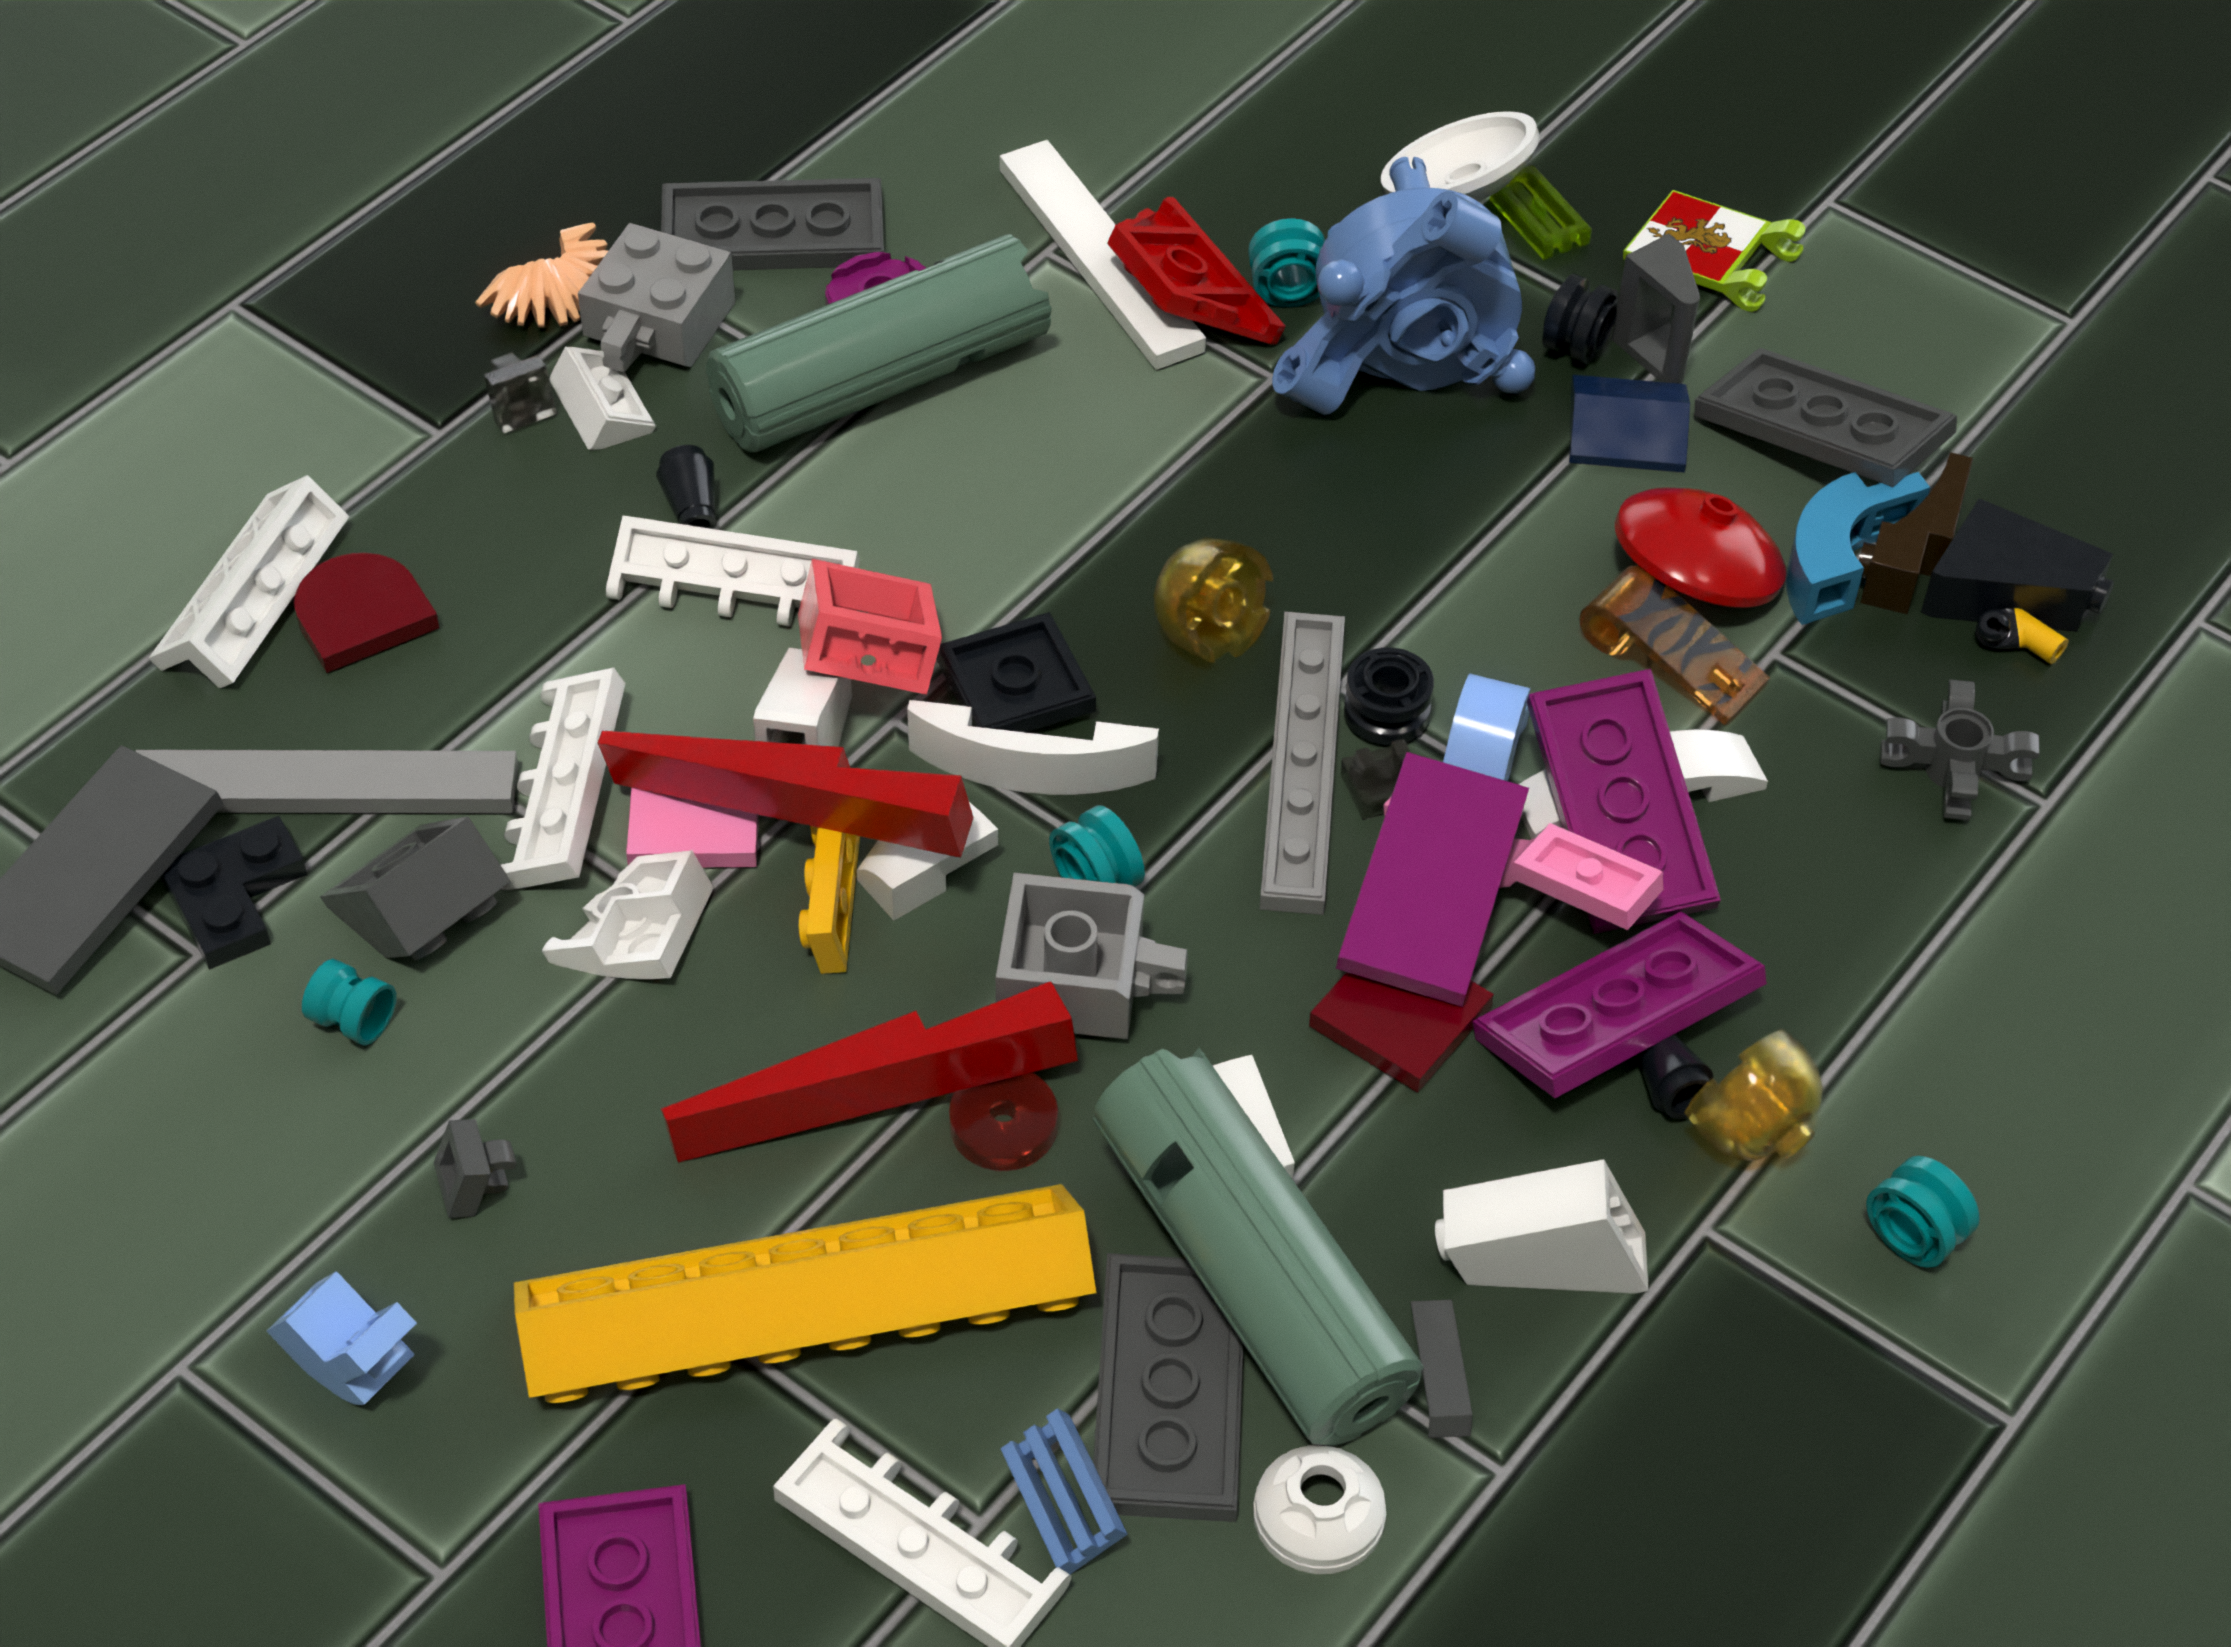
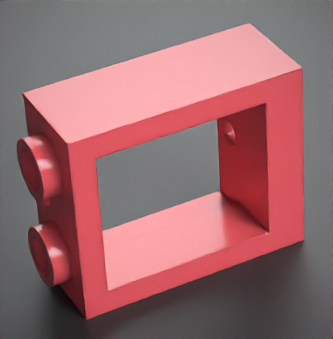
(897, 630)

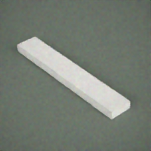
(1082, 234)

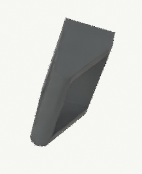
(1650, 286)

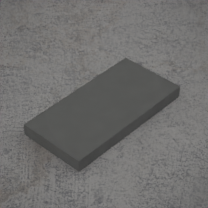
(779, 220)
(1826, 416)
(96, 864)
(1167, 1393)

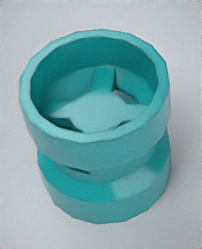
(344, 999)

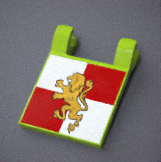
(1721, 243)

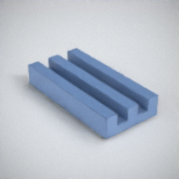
(1039, 1504)

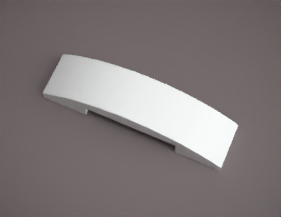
(1708, 759)
(1028, 761)

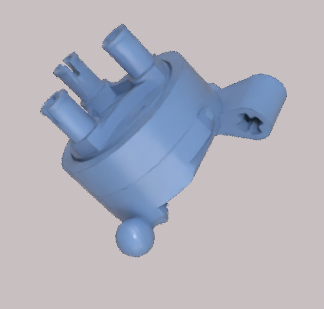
(1410, 295)

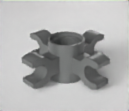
(1959, 749)

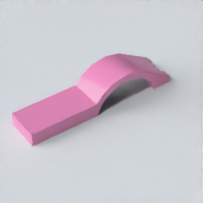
(1582, 874)

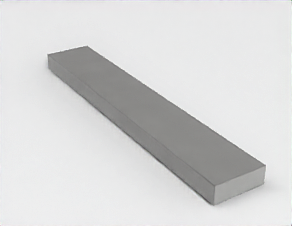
(1303, 764)
(351, 780)

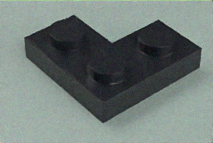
(216, 885)

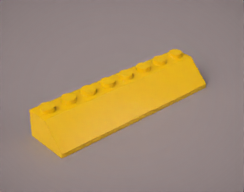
(802, 1292)

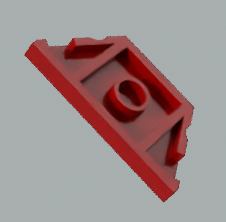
(1190, 273)

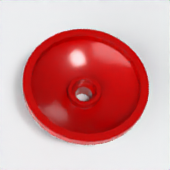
(1701, 546)

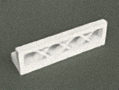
(252, 582)

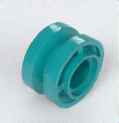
(1285, 262)
(1097, 849)
(1923, 1211)

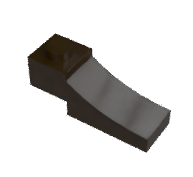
(1914, 542)

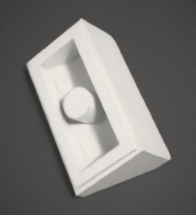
(599, 399)

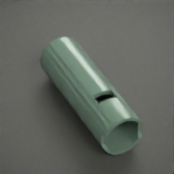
(876, 344)
(1258, 1247)

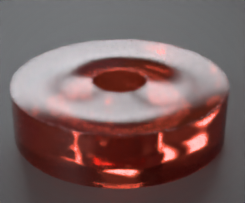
(1009, 1143)

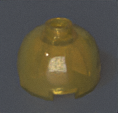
(1213, 597)
(1761, 1102)

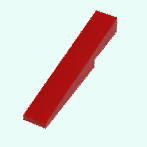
(796, 785)
(877, 1072)

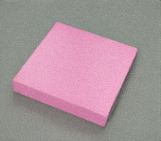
(677, 824)

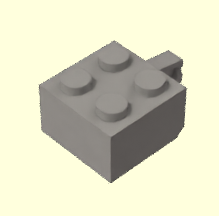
(656, 297)
(1088, 946)

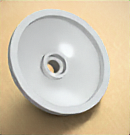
(1473, 154)

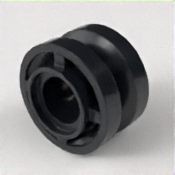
(1580, 318)
(1388, 695)

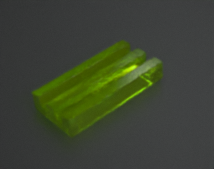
(1530, 216)

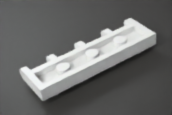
(716, 564)
(566, 781)
(916, 1542)

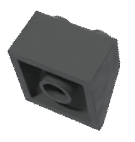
(419, 889)

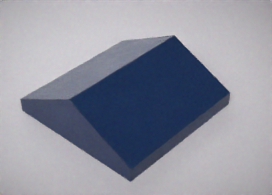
(1629, 423)

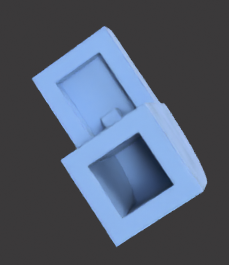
(1487, 726)
(344, 1339)

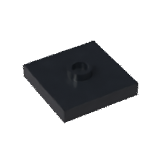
(1017, 676)

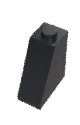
(2020, 564)

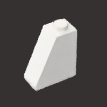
(802, 705)
(1546, 1232)

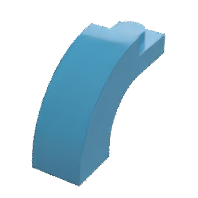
(1836, 522)

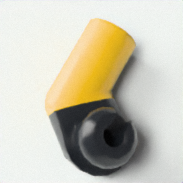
(2018, 629)

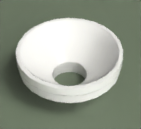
(1314, 1535)

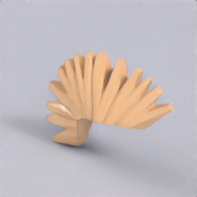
(548, 281)

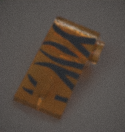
(1675, 637)

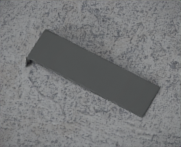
(1443, 1369)

